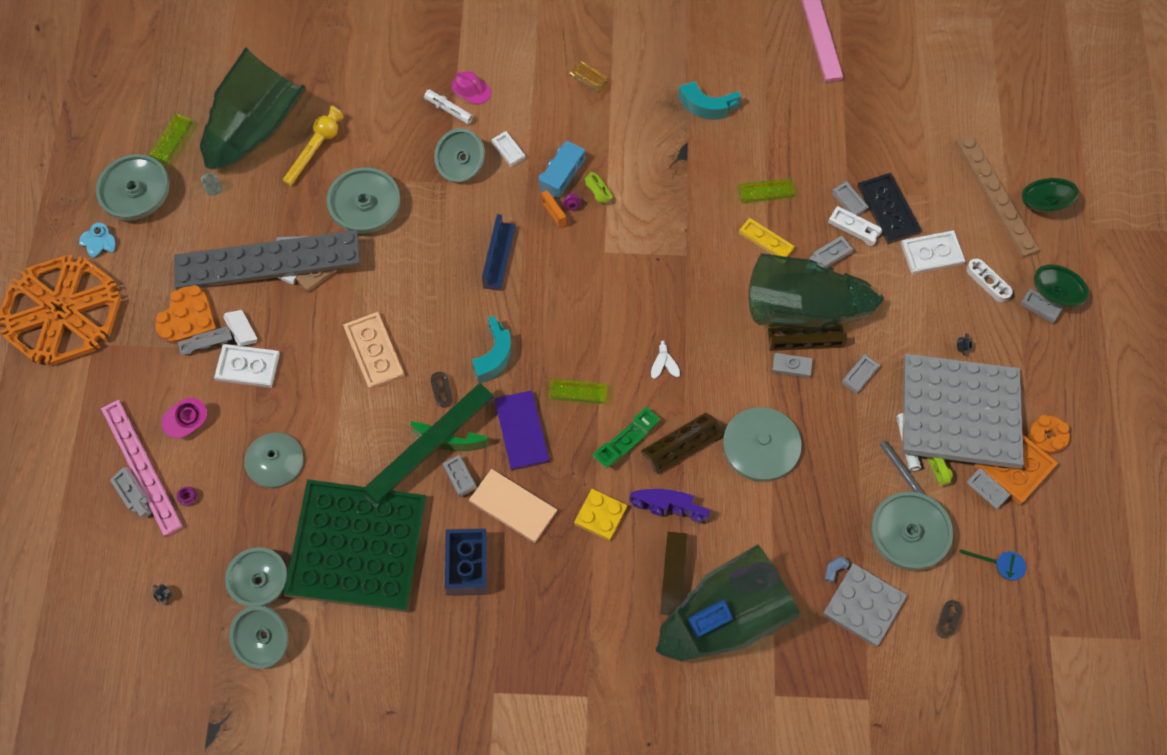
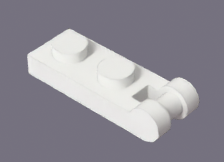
(855, 225)

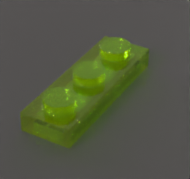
(170, 138)
(766, 190)
(578, 391)

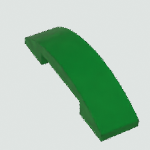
(627, 439)
(472, 443)

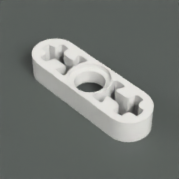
(995, 293)

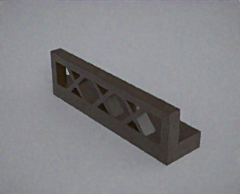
(806, 340)
(682, 443)

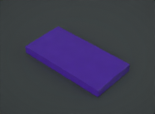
(521, 430)

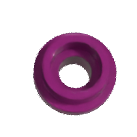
(571, 202)
(185, 491)

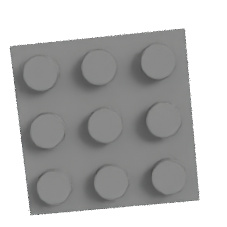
(864, 605)

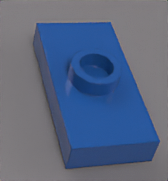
(709, 618)

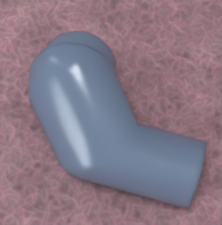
(833, 566)

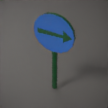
(1009, 564)

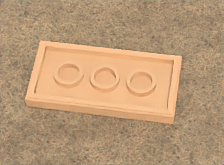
(373, 350)
(513, 506)

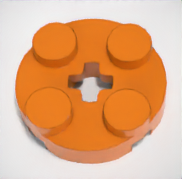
(1054, 425)

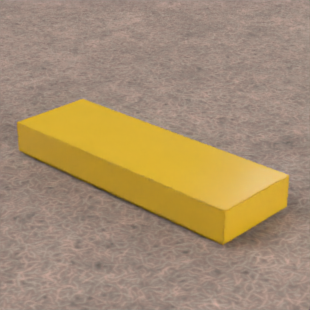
(765, 239)

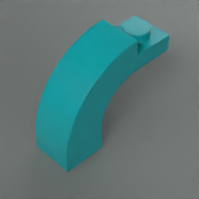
(706, 106)
(495, 361)

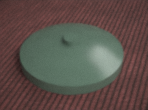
(132, 187)
(363, 200)
(762, 444)
(911, 531)

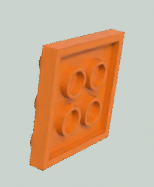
(1023, 481)

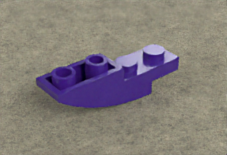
(662, 500)

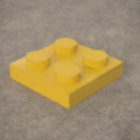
(600, 515)

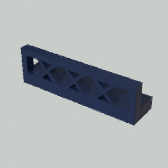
(498, 254)

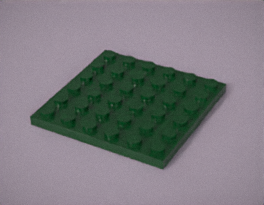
(354, 547)

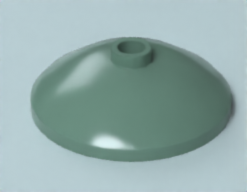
(450, 155)
(275, 470)
(247, 569)
(249, 641)

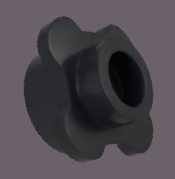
(964, 344)
(161, 593)

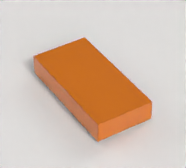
(553, 209)

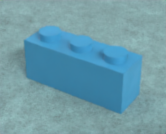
(561, 169)

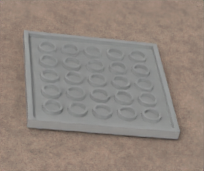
(962, 411)

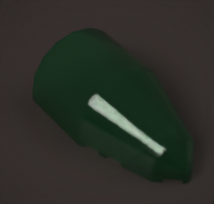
(246, 111)
(806, 296)
(754, 598)

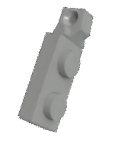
(832, 252)
(204, 340)
(131, 492)

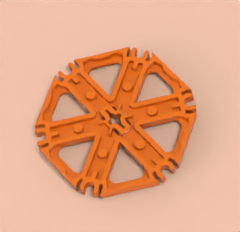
(50, 319)

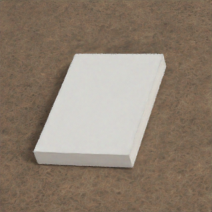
(932, 252)
(247, 365)

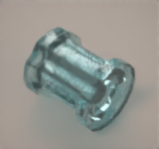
(211, 183)

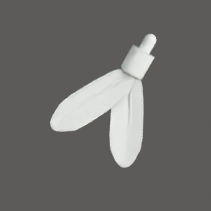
(664, 359)

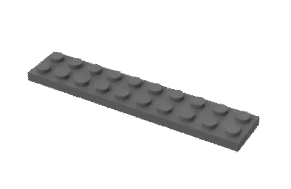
(267, 260)

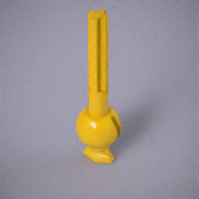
(325, 129)

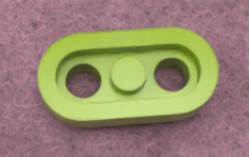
(598, 187)
(940, 470)

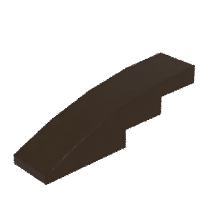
(673, 572)

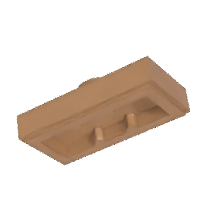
(311, 280)

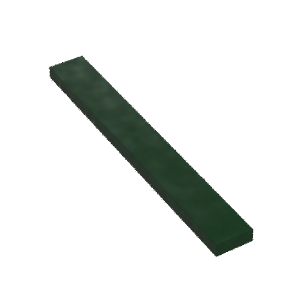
(428, 442)

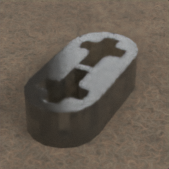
(438, 390)
(953, 620)

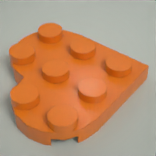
(186, 317)

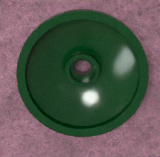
(1050, 194)
(1060, 286)

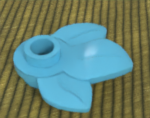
(97, 242)

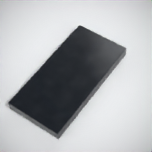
(889, 208)

